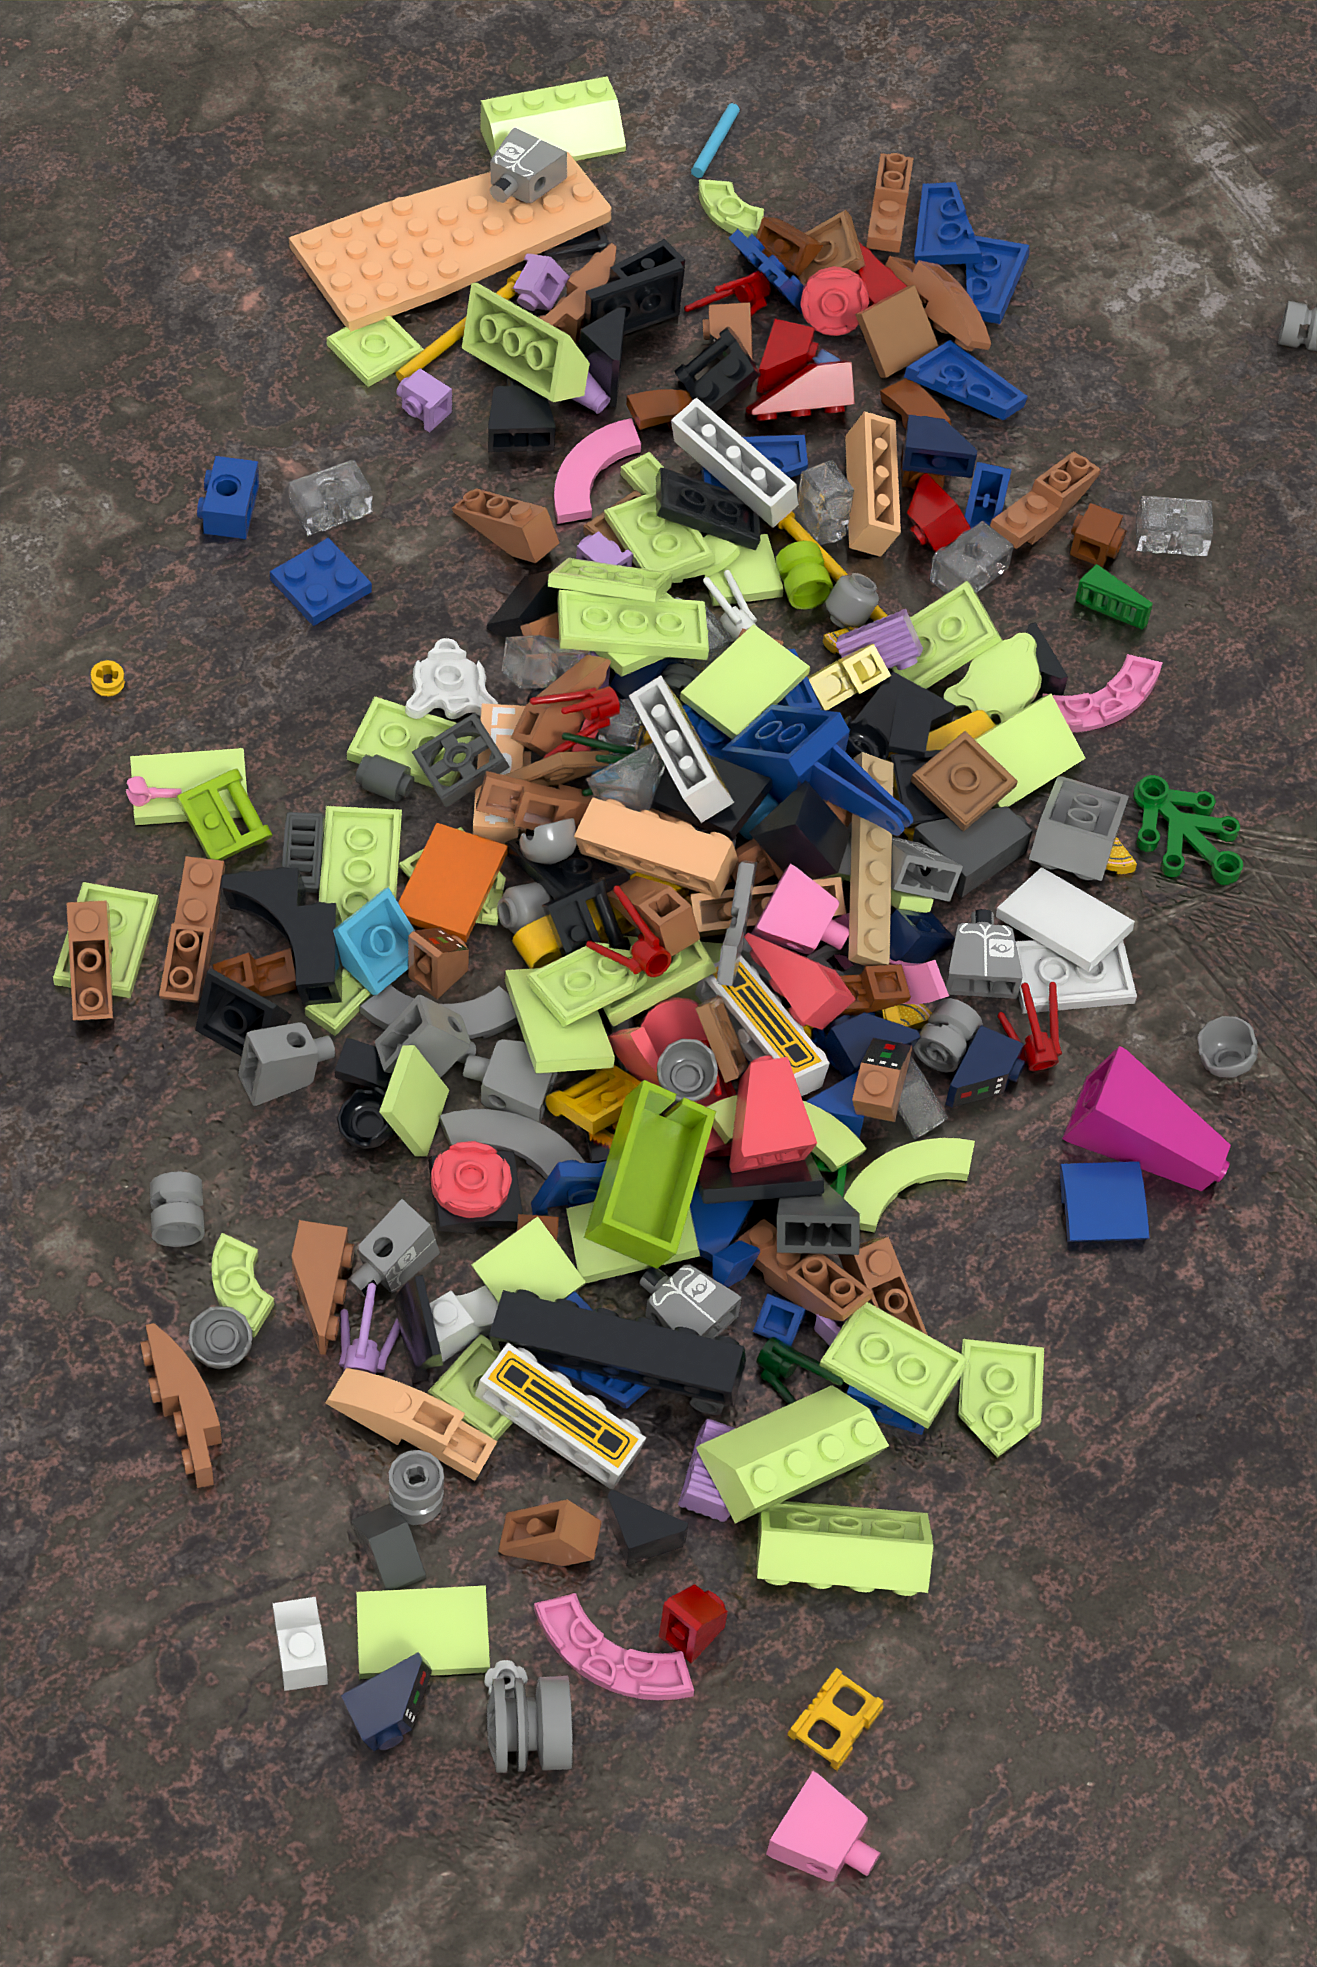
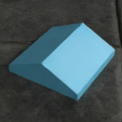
(375, 942)

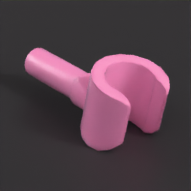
(140, 794)

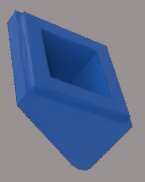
(734, 1262)
(779, 1319)

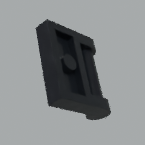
(725, 378)
(573, 922)

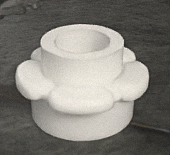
(505, 1669)

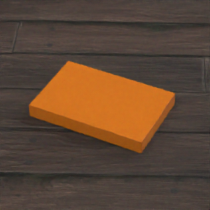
(452, 881)

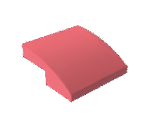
(636, 1053)

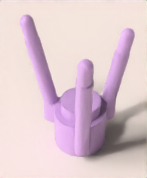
(363, 1352)

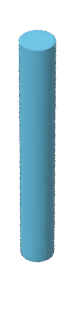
(715, 140)

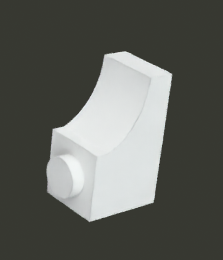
(462, 1319)
(300, 1643)

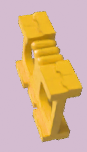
(848, 1726)

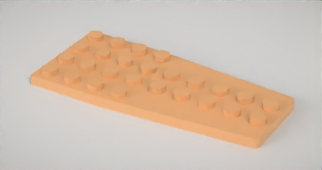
(439, 243)

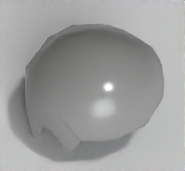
(550, 842)
(1227, 1046)
(687, 1069)
(220, 1337)

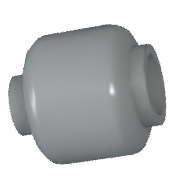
(852, 600)
(522, 905)

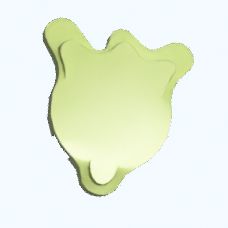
(1000, 679)

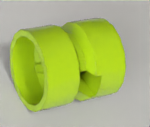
(804, 574)

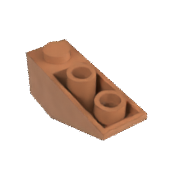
(511, 524)
(543, 724)
(662, 910)
(90, 960)
(318, 1269)
(882, 1274)

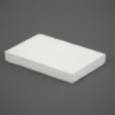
(1065, 919)
(1104, 985)

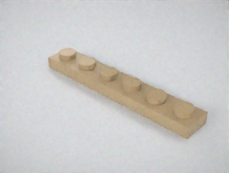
(871, 878)

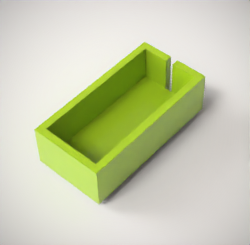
(650, 1175)

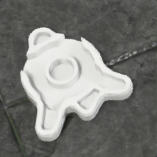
(448, 683)

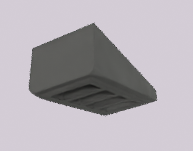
(306, 829)

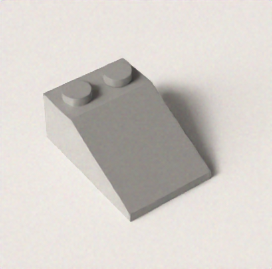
(1078, 828)

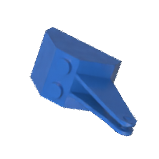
(811, 746)

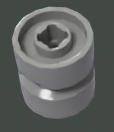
(1291, 333)
(947, 1035)
(176, 1209)
(416, 1486)

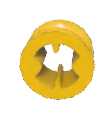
(97, 677)

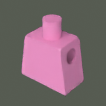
(800, 915)
(822, 1833)

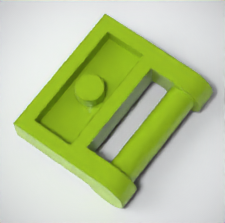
(213, 821)

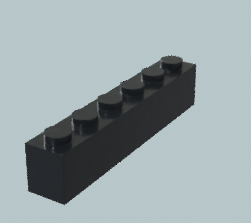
(620, 1347)

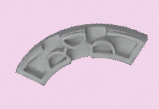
(734, 938)
(481, 1016)
(512, 1133)

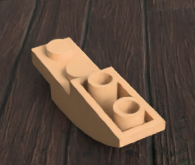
(414, 1416)

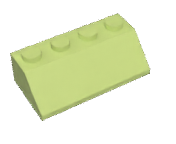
(571, 116)
(523, 346)
(791, 1451)
(845, 1547)

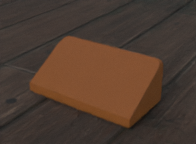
(787, 244)

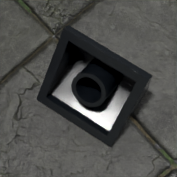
(603, 348)
(525, 604)
(804, 834)
(233, 1010)

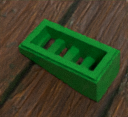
(1112, 597)

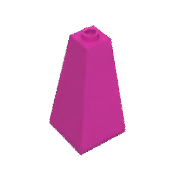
(1139, 1119)

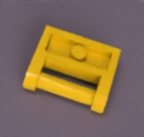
(595, 1100)

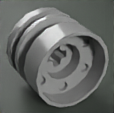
(531, 1723)

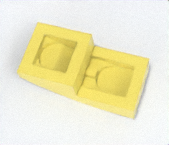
(848, 676)

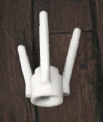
(733, 619)

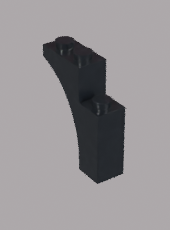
(280, 900)

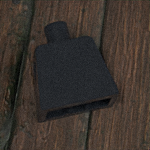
(520, 420)

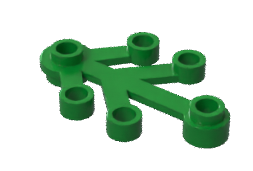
(1185, 826)

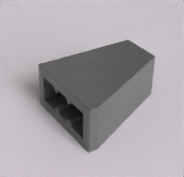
(982, 848)
(818, 1224)

